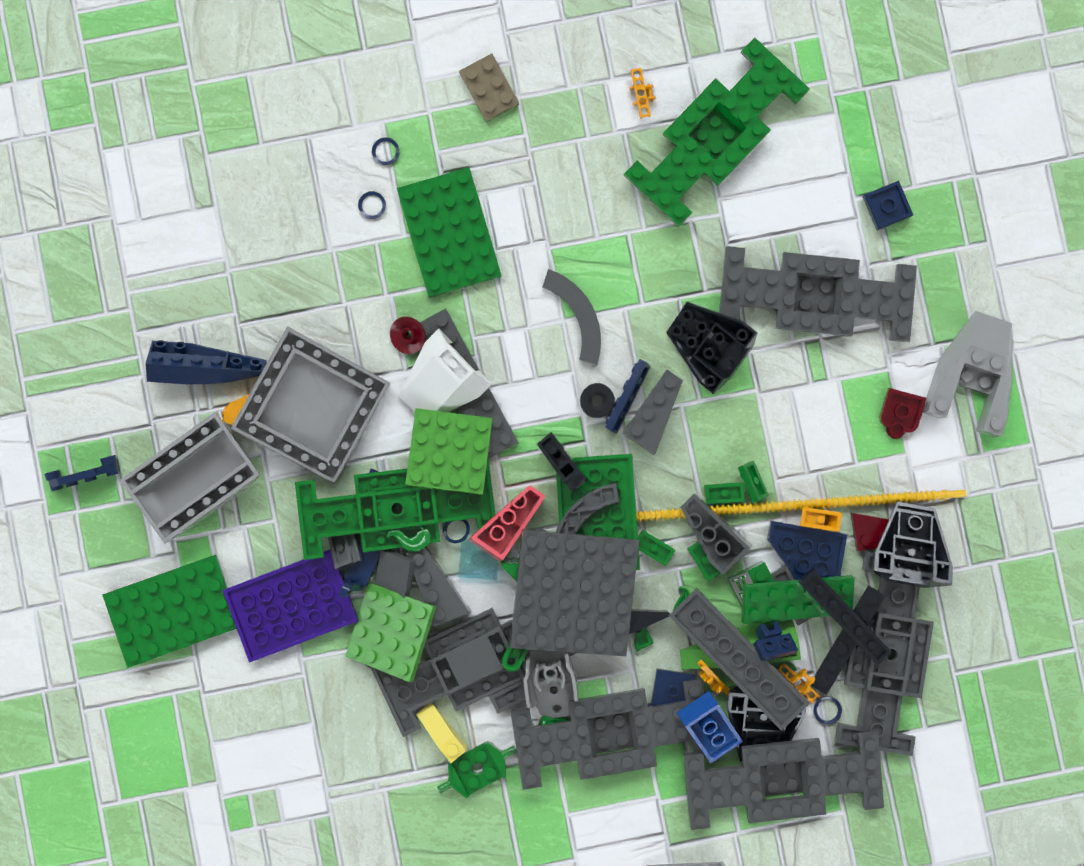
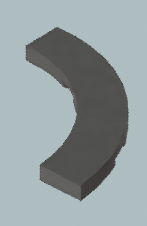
(583, 311)
(586, 507)

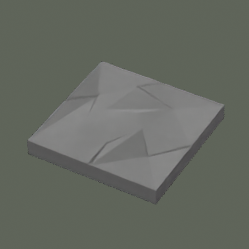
(310, 405)

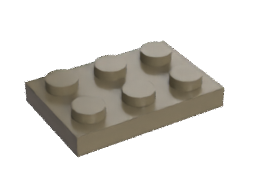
(489, 87)

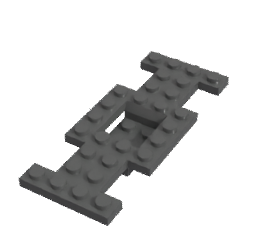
(816, 302)
(462, 673)
(602, 726)
(783, 770)

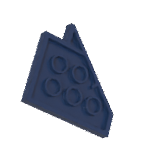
(808, 548)

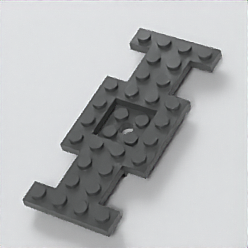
(893, 678)

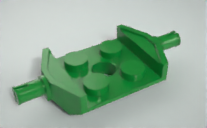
(465, 780)

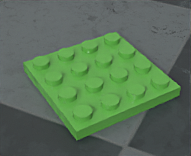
(448, 451)
(390, 632)

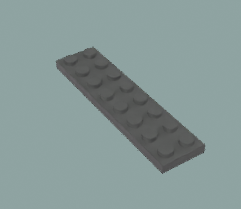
(484, 406)
(739, 659)

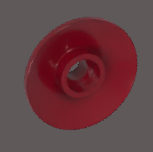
(400, 335)

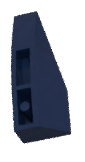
(198, 364)

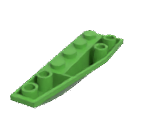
(693, 654)

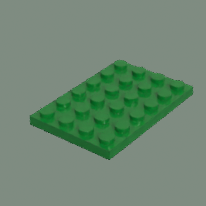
(449, 232)
(614, 520)
(170, 611)

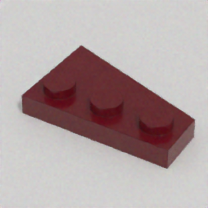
(867, 530)

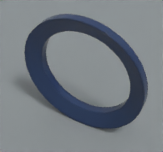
(385, 139)
(369, 194)
(456, 541)
(837, 717)

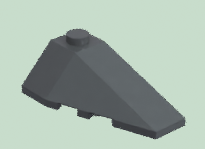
(716, 536)

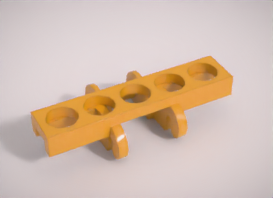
(641, 103)
(711, 679)
(810, 680)

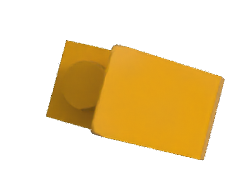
(821, 519)

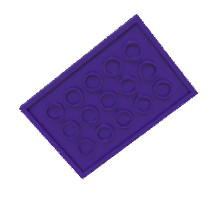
(289, 606)

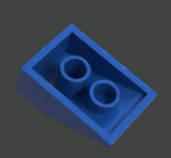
(709, 727)

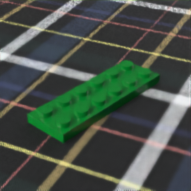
(789, 600)

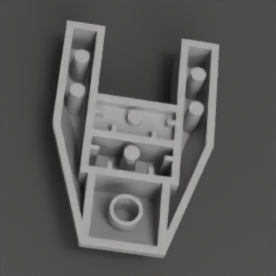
(980, 362)

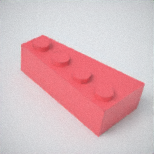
(505, 527)

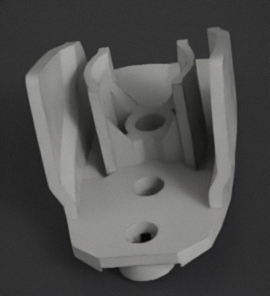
(548, 670)

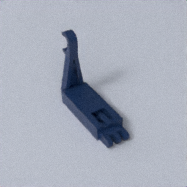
(359, 574)

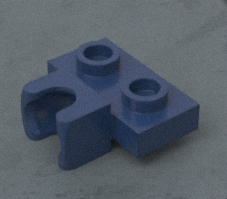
(772, 643)

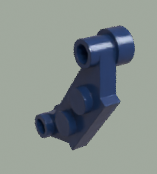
(56, 480)

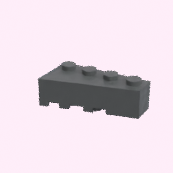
(652, 416)
(437, 588)

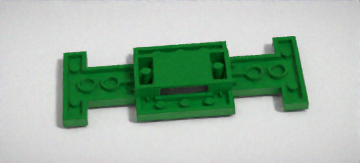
(721, 137)

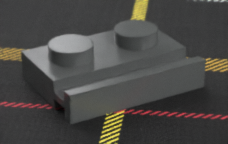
(345, 550)

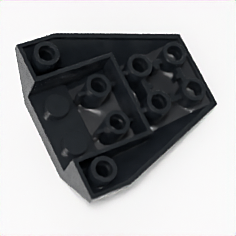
(711, 343)

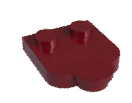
(901, 412)

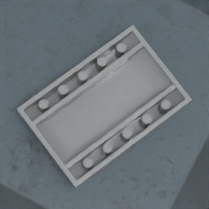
(190, 478)

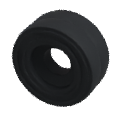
(586, 400)

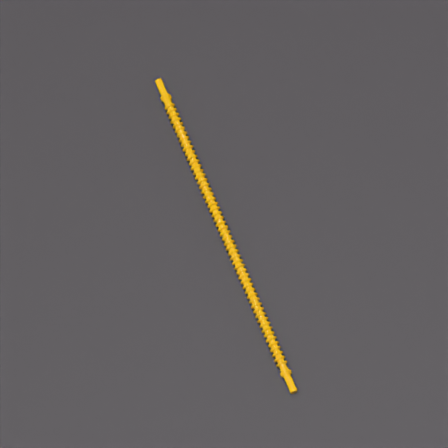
(943, 495)

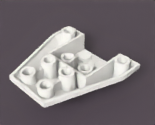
(442, 378)

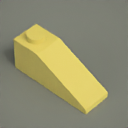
(442, 732)

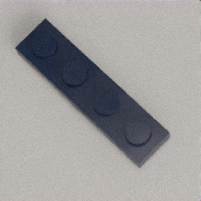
(630, 391)

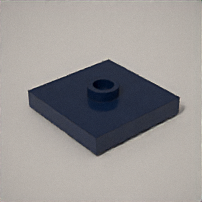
(887, 205)
(669, 686)

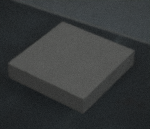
(395, 572)

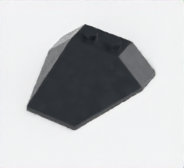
(913, 548)
(754, 725)

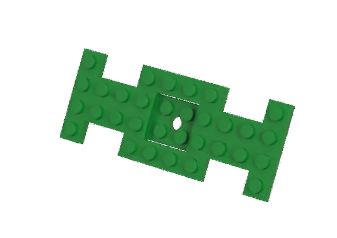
(371, 511)

